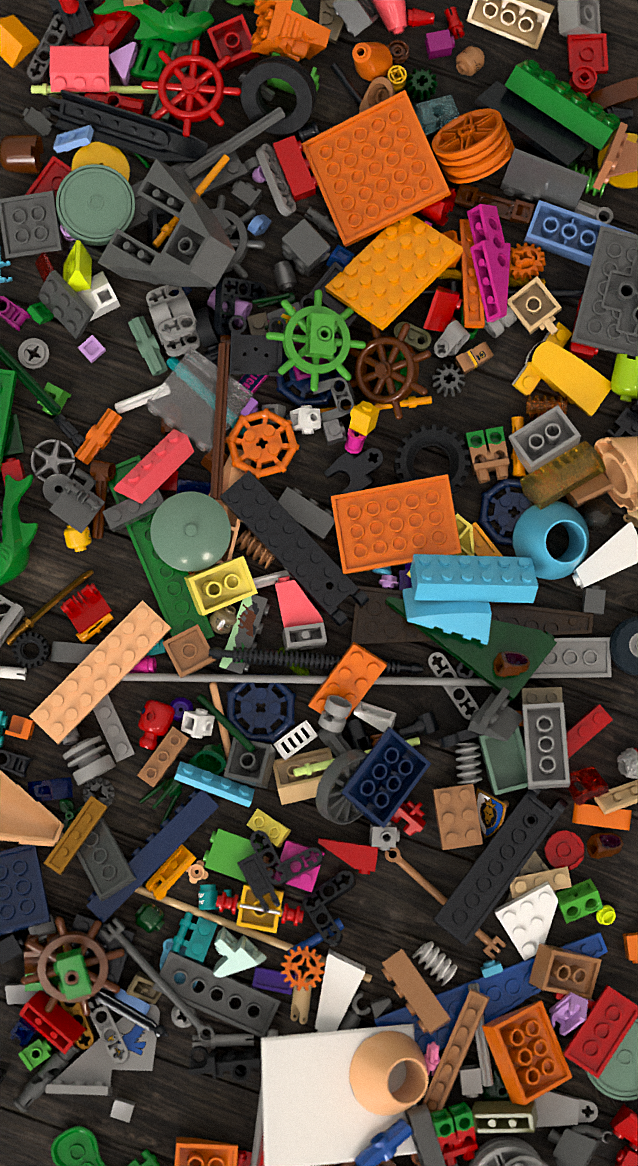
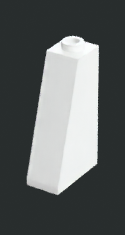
(610, 558)
(338, 988)

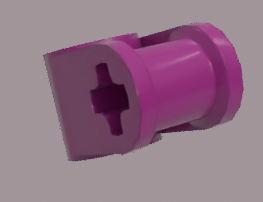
(13, 314)

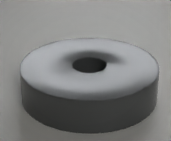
(51, 483)

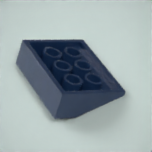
(385, 778)

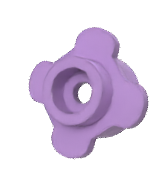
(388, 582)

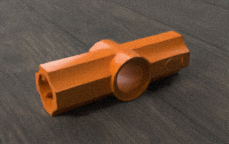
(98, 437)

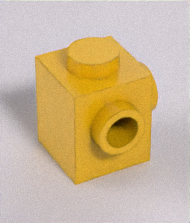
(364, 418)

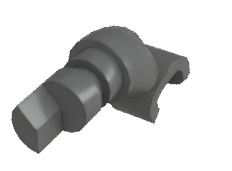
(352, 1018)

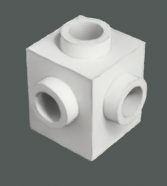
(306, 419)
(197, 723)

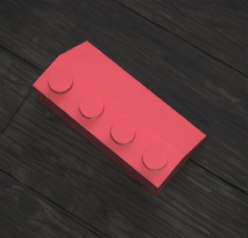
(156, 467)

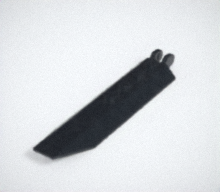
(126, 129)

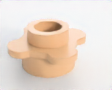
(199, 865)

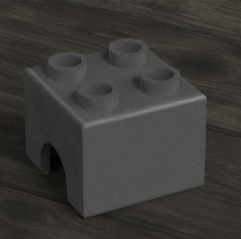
(305, 248)

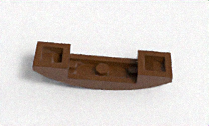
(616, 93)
(508, 210)

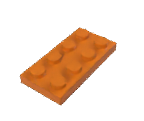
(350, 678)

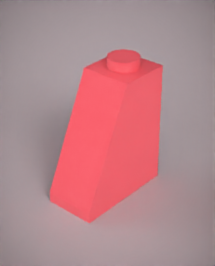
(294, 604)

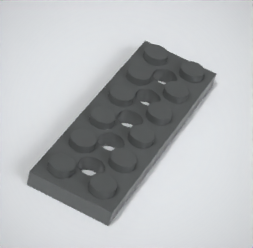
(220, 1007)

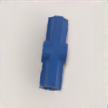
(384, 1144)

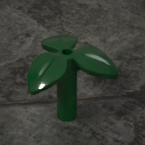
(67, 807)

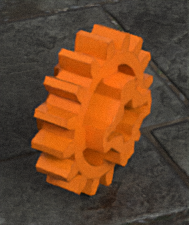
(524, 261)
(300, 978)

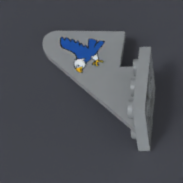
(93, 1069)

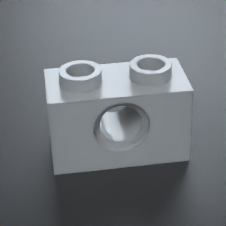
(304, 637)

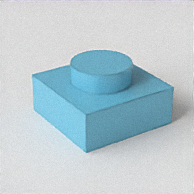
(491, 968)

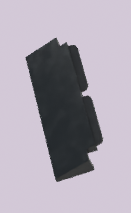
(534, 125)

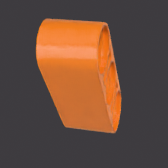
(593, 816)

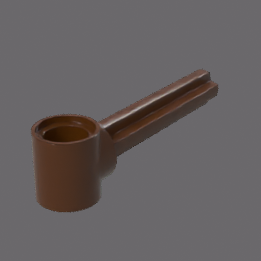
(102, 473)

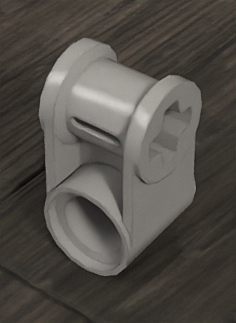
(451, 340)

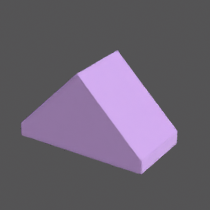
(124, 60)

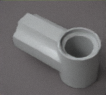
(592, 211)

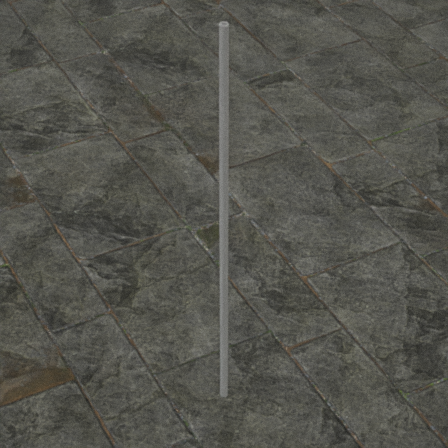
(298, 679)

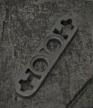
(45, 47)

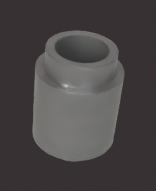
(285, 276)

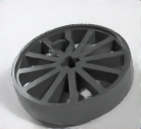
(338, 808)

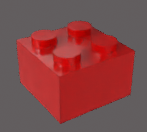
(234, 40)

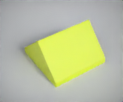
(78, 268)

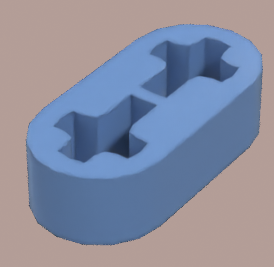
(259, 224)
(133, 1002)

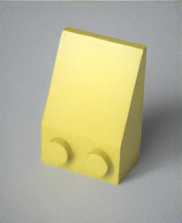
(220, 585)

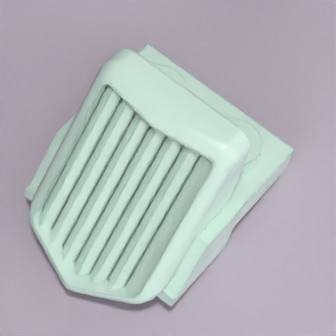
(236, 954)

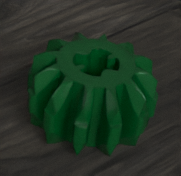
(428, 87)

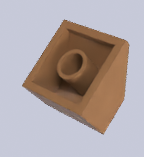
(590, 490)

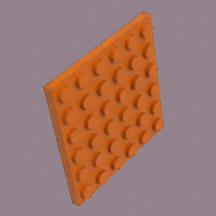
(375, 168)

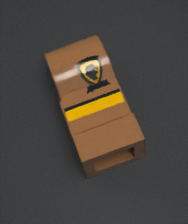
(473, 358)

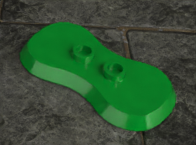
(76, 1148)

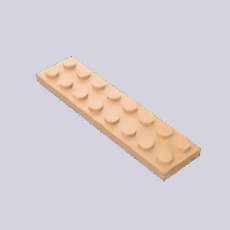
(100, 672)

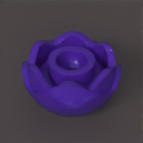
(183, 703)

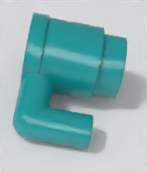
(208, 896)

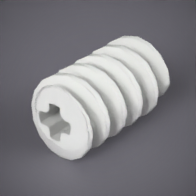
(436, 962)

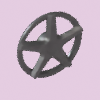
(52, 460)

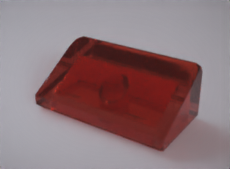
(44, 266)

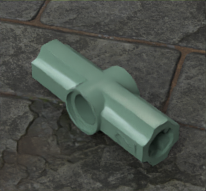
(148, 346)

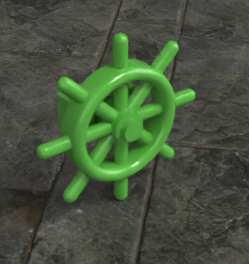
(319, 339)

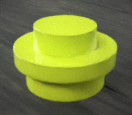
(606, 915)

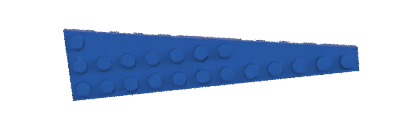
(504, 989)

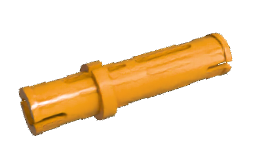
(518, 468)

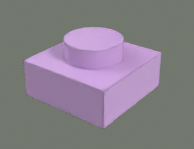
(91, 349)

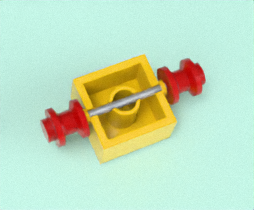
(251, 913)

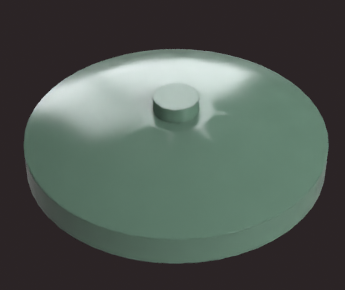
(190, 531)

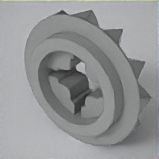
(32, 345)

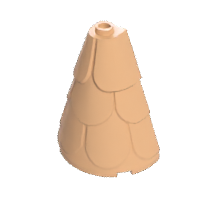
(24, 818)

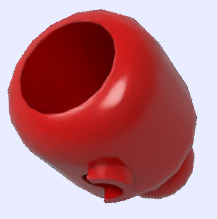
(155, 721)

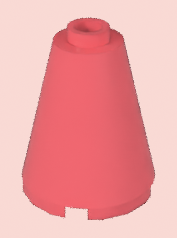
(392, 14)

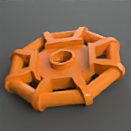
(266, 433)

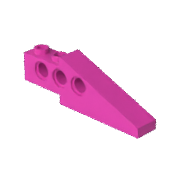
(490, 259)

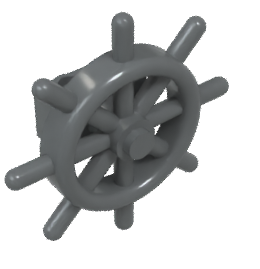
(225, 218)

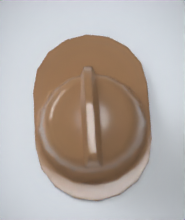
(378, 91)

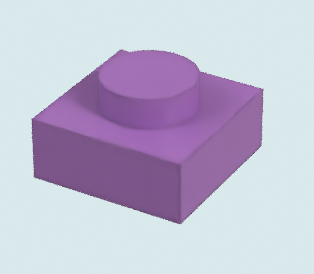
(250, 407)

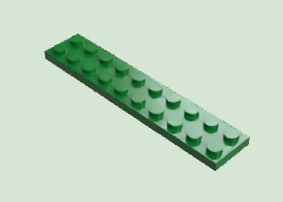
(165, 581)

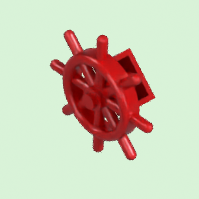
(193, 89)

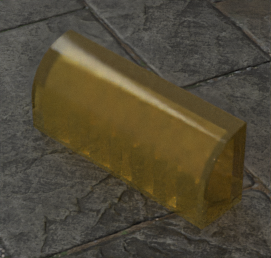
(562, 475)

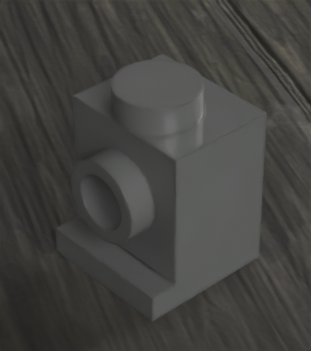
(245, 194)

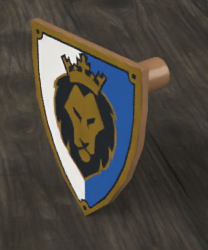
(490, 812)

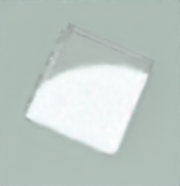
(189, 399)

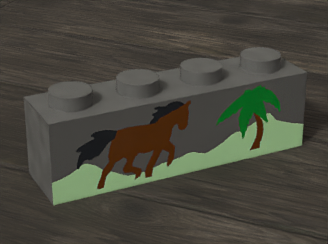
(245, 630)

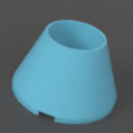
(531, 535)

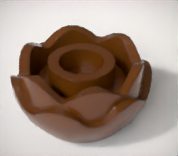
(402, 48)

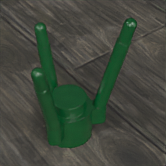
(274, 300)
(171, 788)

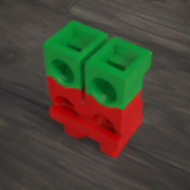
(455, 1132)

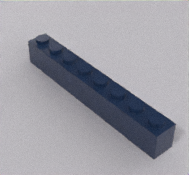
(157, 850)

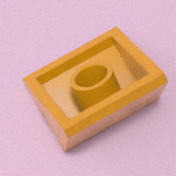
(15, 40)

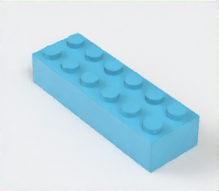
(473, 578)

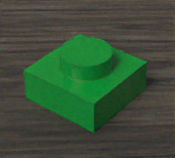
(40, 313)

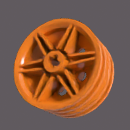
(473, 146)

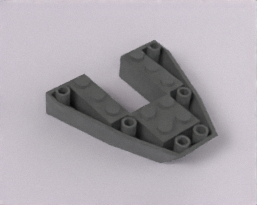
(194, 252)

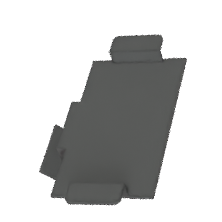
(38, 120)

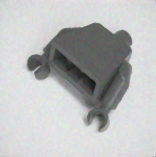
(576, 1144)

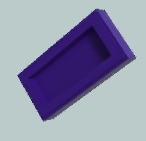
(271, 980)

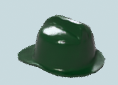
(210, 759)

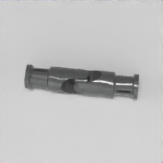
(37, 1084)

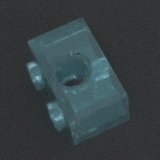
(442, 106)

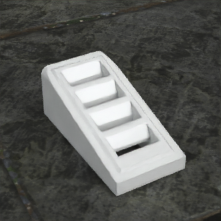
(375, 716)
(309, 730)

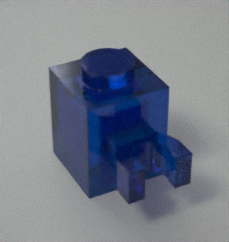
(23, 1031)

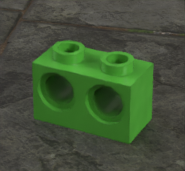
(578, 901)

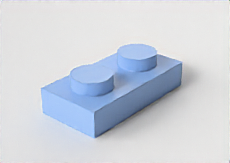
(73, 139)

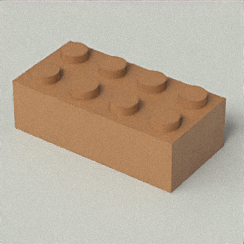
(416, 992)

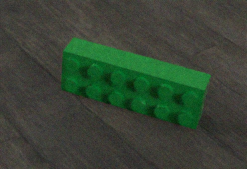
(563, 103)

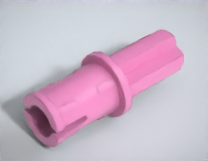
(432, 1057)

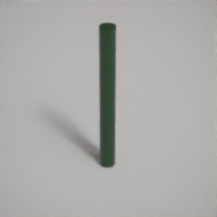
(225, 722)

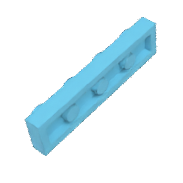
(214, 784)

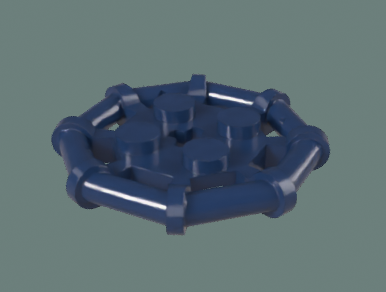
(304, 387)
(501, 509)
(260, 719)

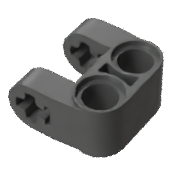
(338, 397)

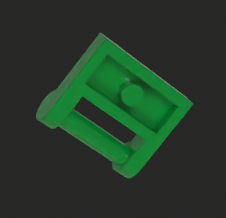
(154, 64)

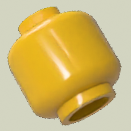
(76, 540)

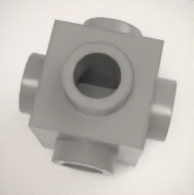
(383, 842)

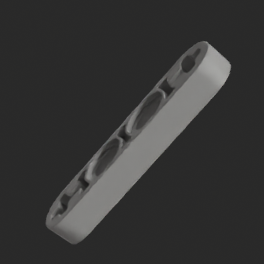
(284, 199)
(450, 689)
(103, 1027)

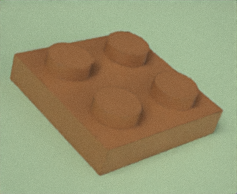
(188, 651)

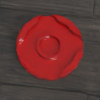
(564, 849)

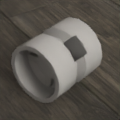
(497, 327)
(334, 715)

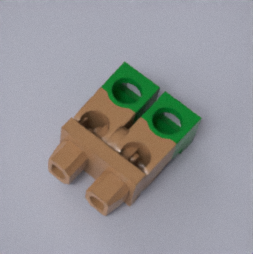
(488, 460)

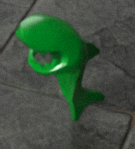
(168, 26)
(15, 534)

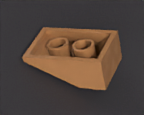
(564, 971)

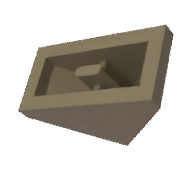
(142, 988)

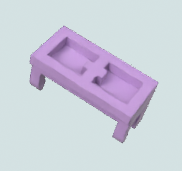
(569, 1012)

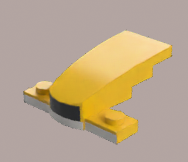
(563, 373)

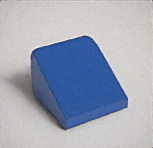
(341, 256)

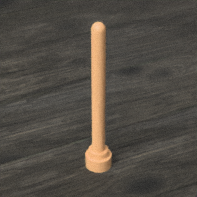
(223, 731)

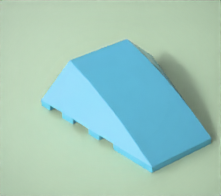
(461, 617)

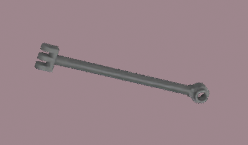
(116, 933)

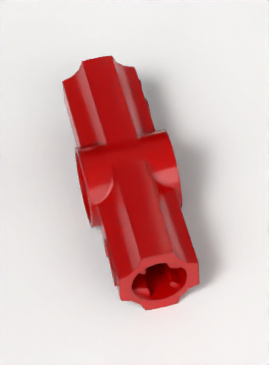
(127, 103)

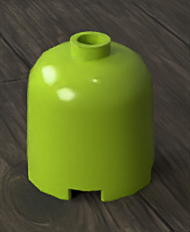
(625, 378)

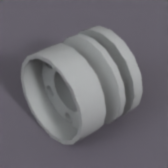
(88, 760)

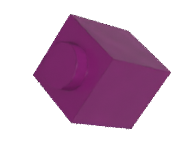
(439, 44)

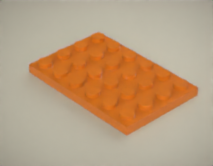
(394, 522)

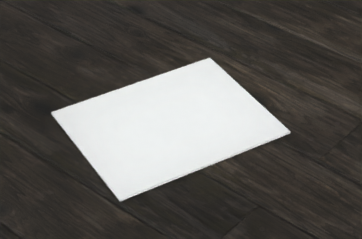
(310, 1100)

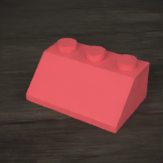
(80, 68)

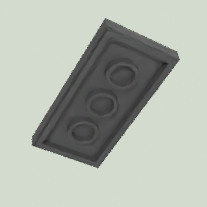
(105, 862)

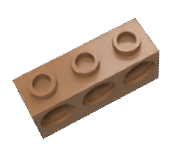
(163, 756)

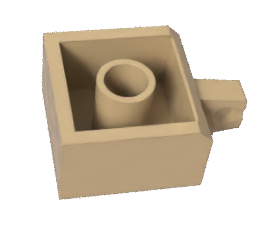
(535, 307)

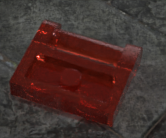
(591, 783)

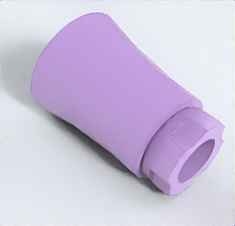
(242, 307)

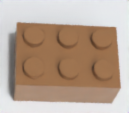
(457, 816)

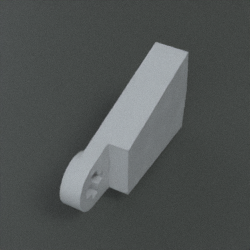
(563, 1109)

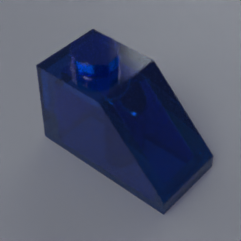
(51, 789)

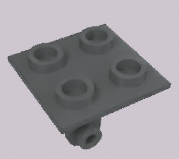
(77, 505)

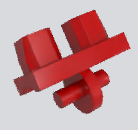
(412, 815)

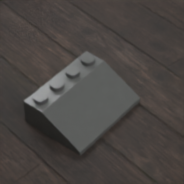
(542, 180)

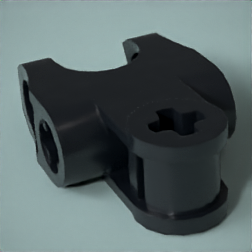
(357, 468)

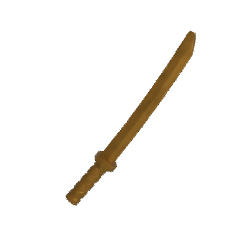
(30, 622)

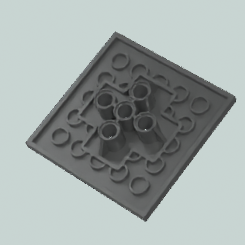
(605, 315)

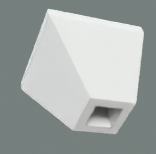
(100, 296)

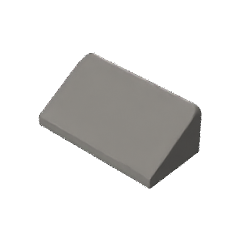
(17, 995)

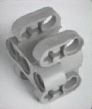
(173, 319)

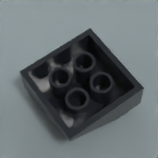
(115, 966)

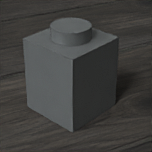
(593, 600)

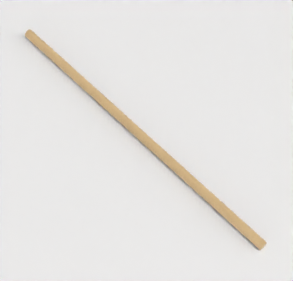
(230, 924)

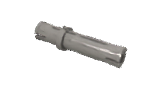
(223, 1040)

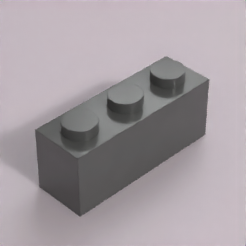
(131, 511)
(307, 513)

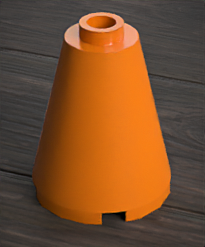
(372, 60)

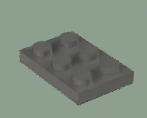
(65, 304)

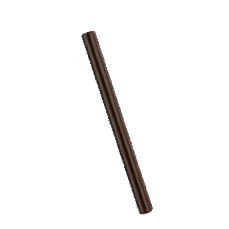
(220, 420)

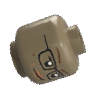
(223, 619)

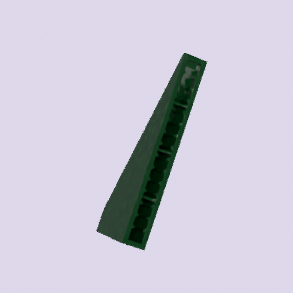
(481, 657)

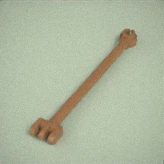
(490, 943)

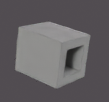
(470, 1080)

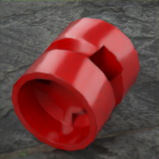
(583, 79)

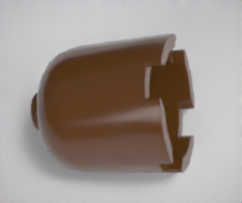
(21, 153)

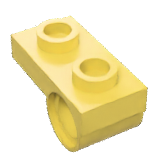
(276, 831)

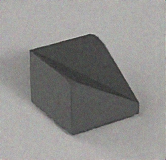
(381, 1005)

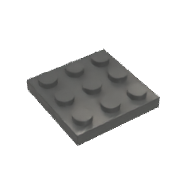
(30, 225)

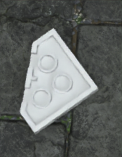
(529, 918)

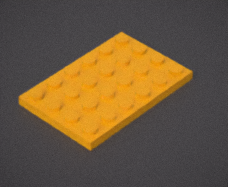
(393, 270)

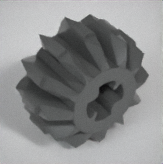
(456, 380)

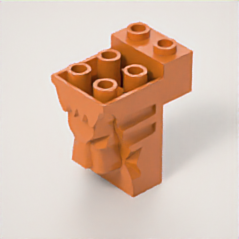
(286, 31)

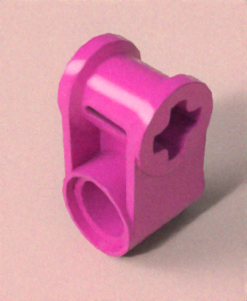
(354, 441)

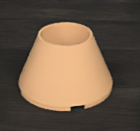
(621, 465)
(372, 1067)

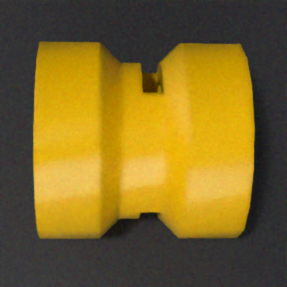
(397, 82)

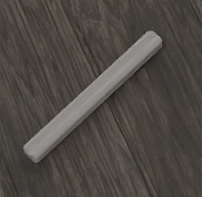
(482, 1048)

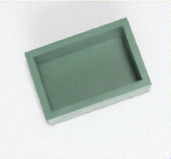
(504, 762)

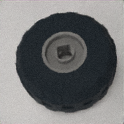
(624, 645)

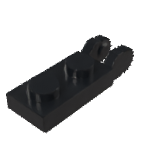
(258, 881)

